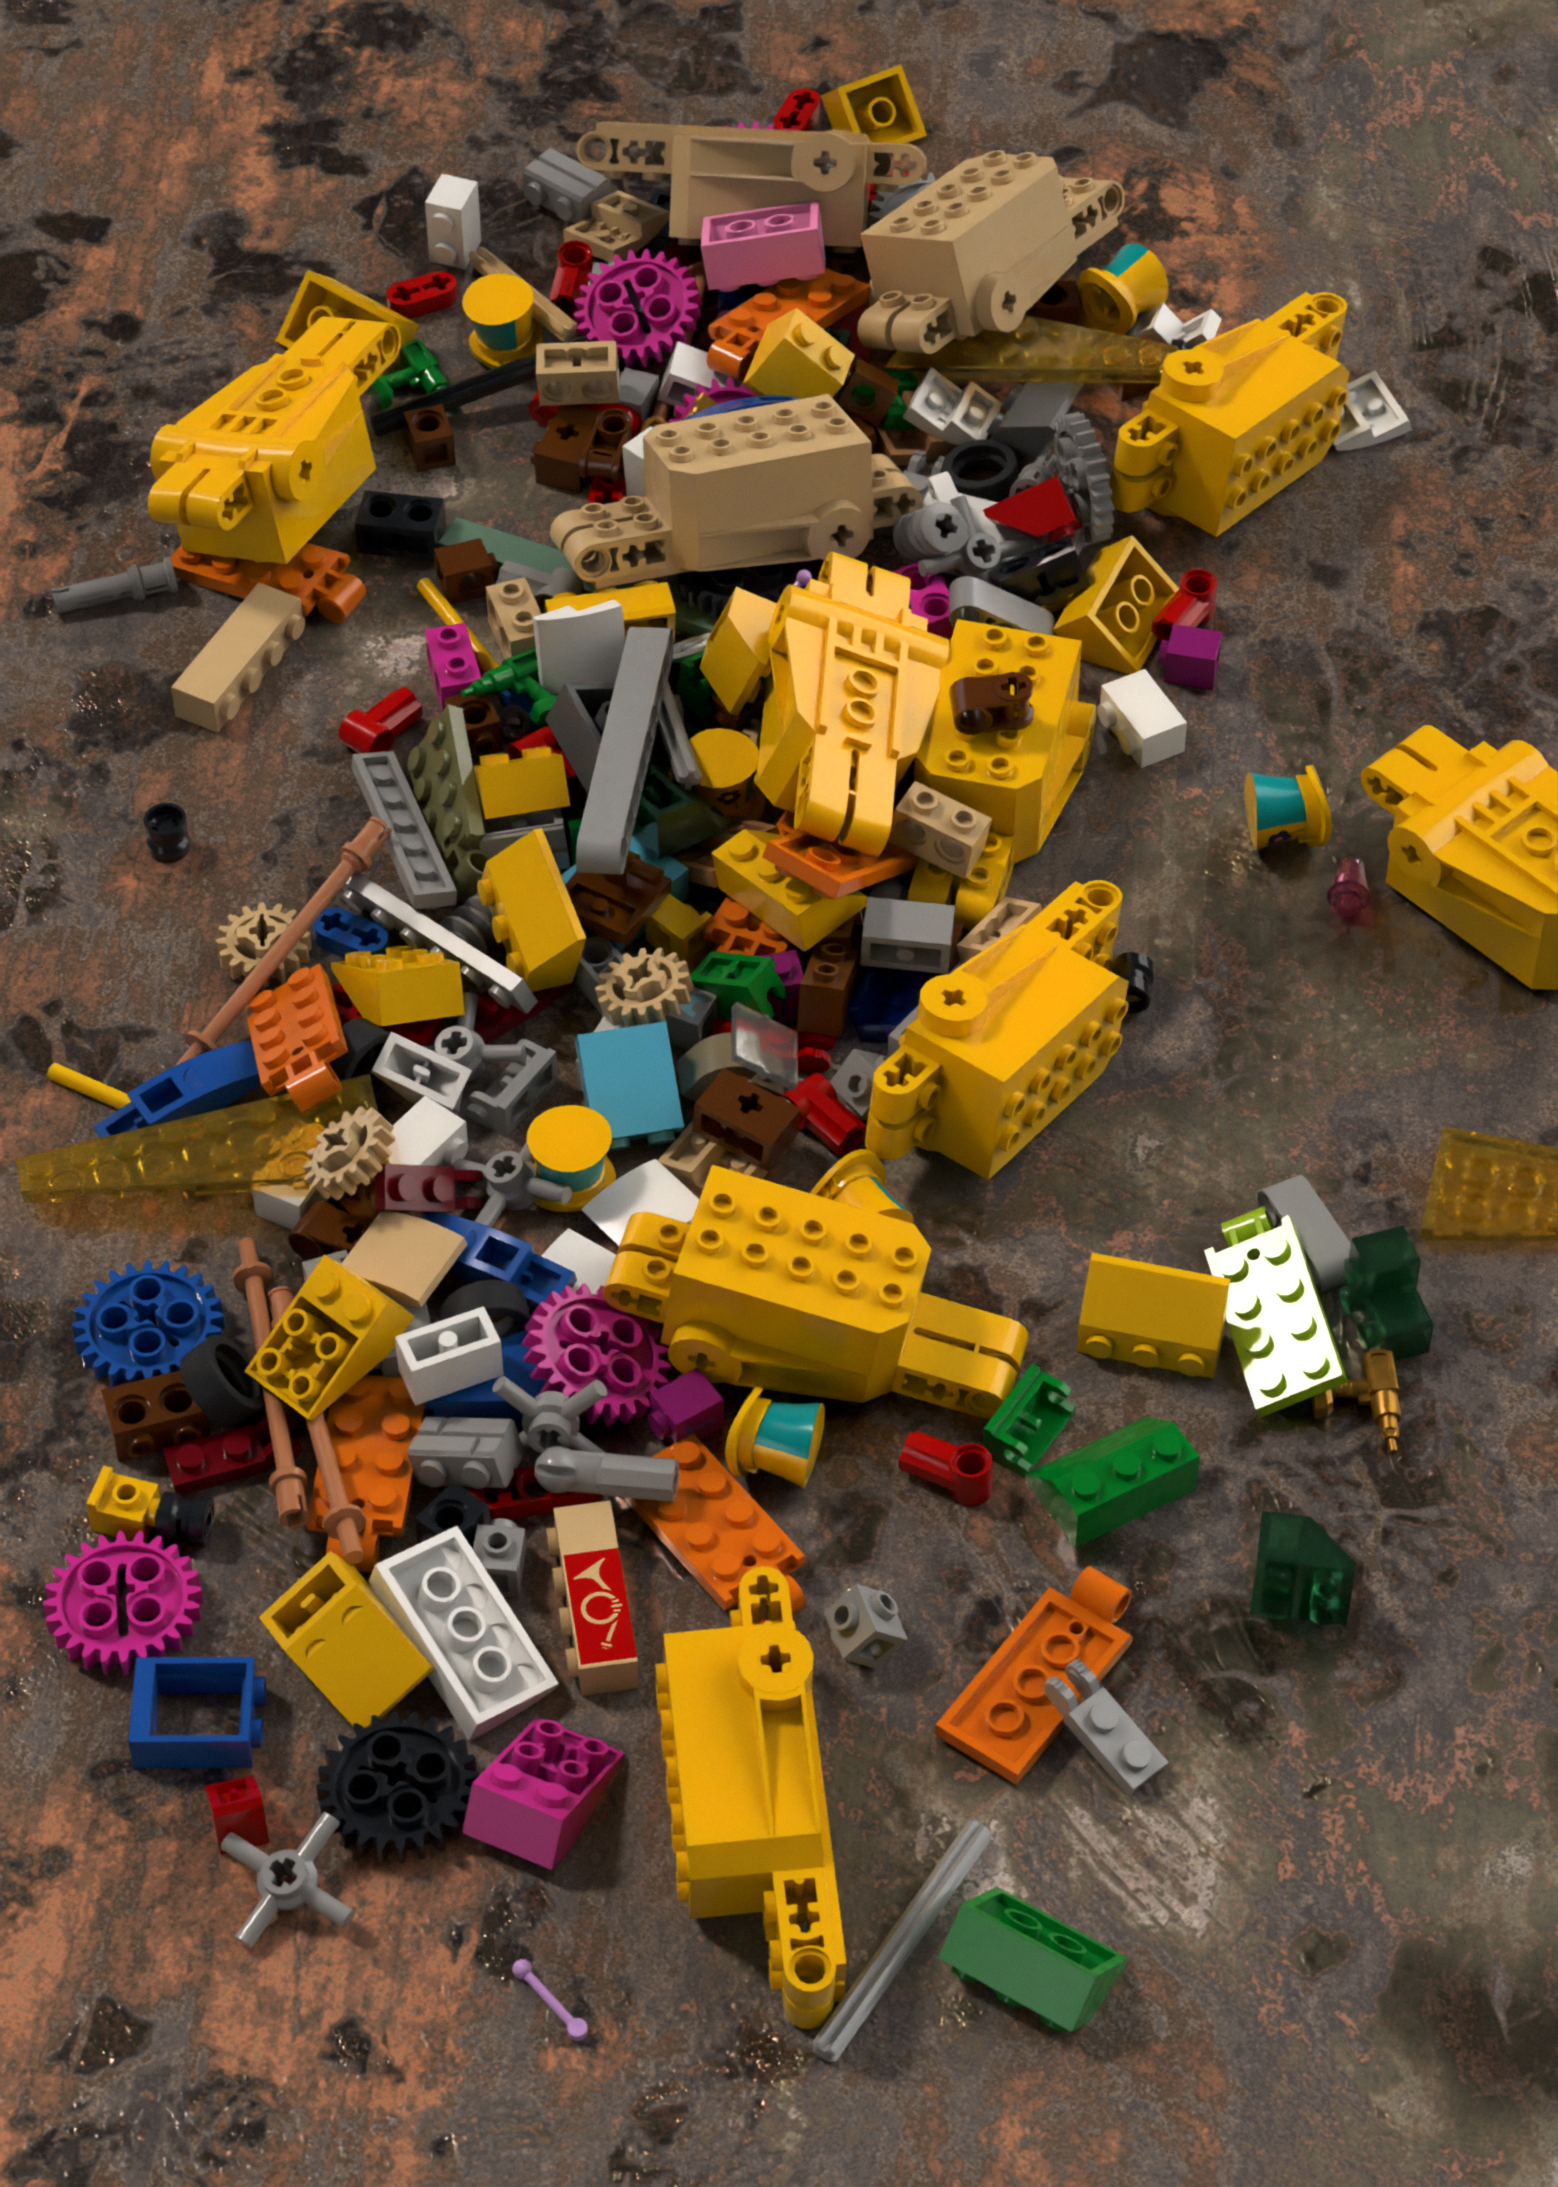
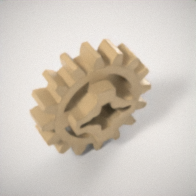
(242, 942)
(644, 988)
(349, 1153)

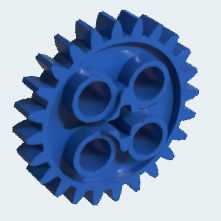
(144, 1322)

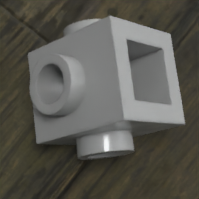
(855, 1080)
(865, 1626)

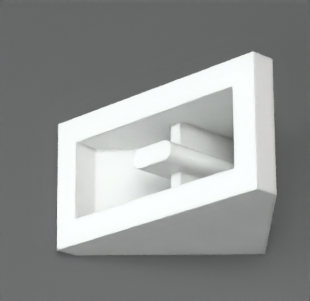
(420, 1072)

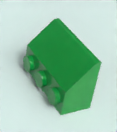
(1116, 1478)
(1031, 1959)

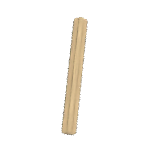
(542, 309)

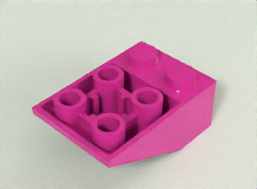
(540, 1792)

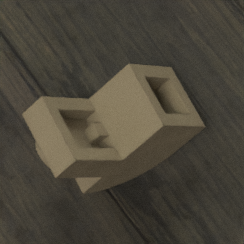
(707, 1059)

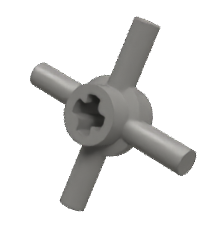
(978, 544)
(468, 1048)
(512, 1184)
(551, 1416)
(287, 1897)

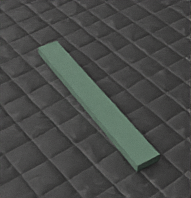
(546, 558)

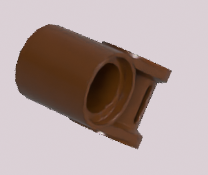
(603, 451)
(988, 706)
(325, 1231)

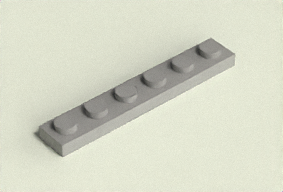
(411, 843)
(421, 932)

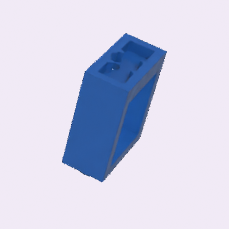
(195, 1676)

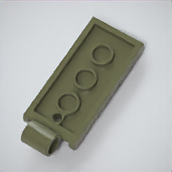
(449, 798)

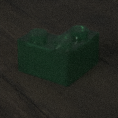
(1384, 1294)

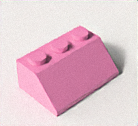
(763, 246)

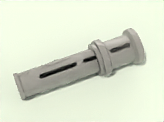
(1037, 472)
(134, 583)

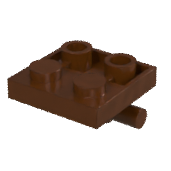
(618, 903)

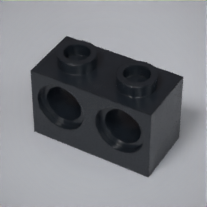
(399, 525)
(1044, 573)

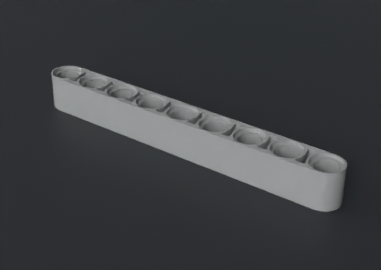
(624, 751)

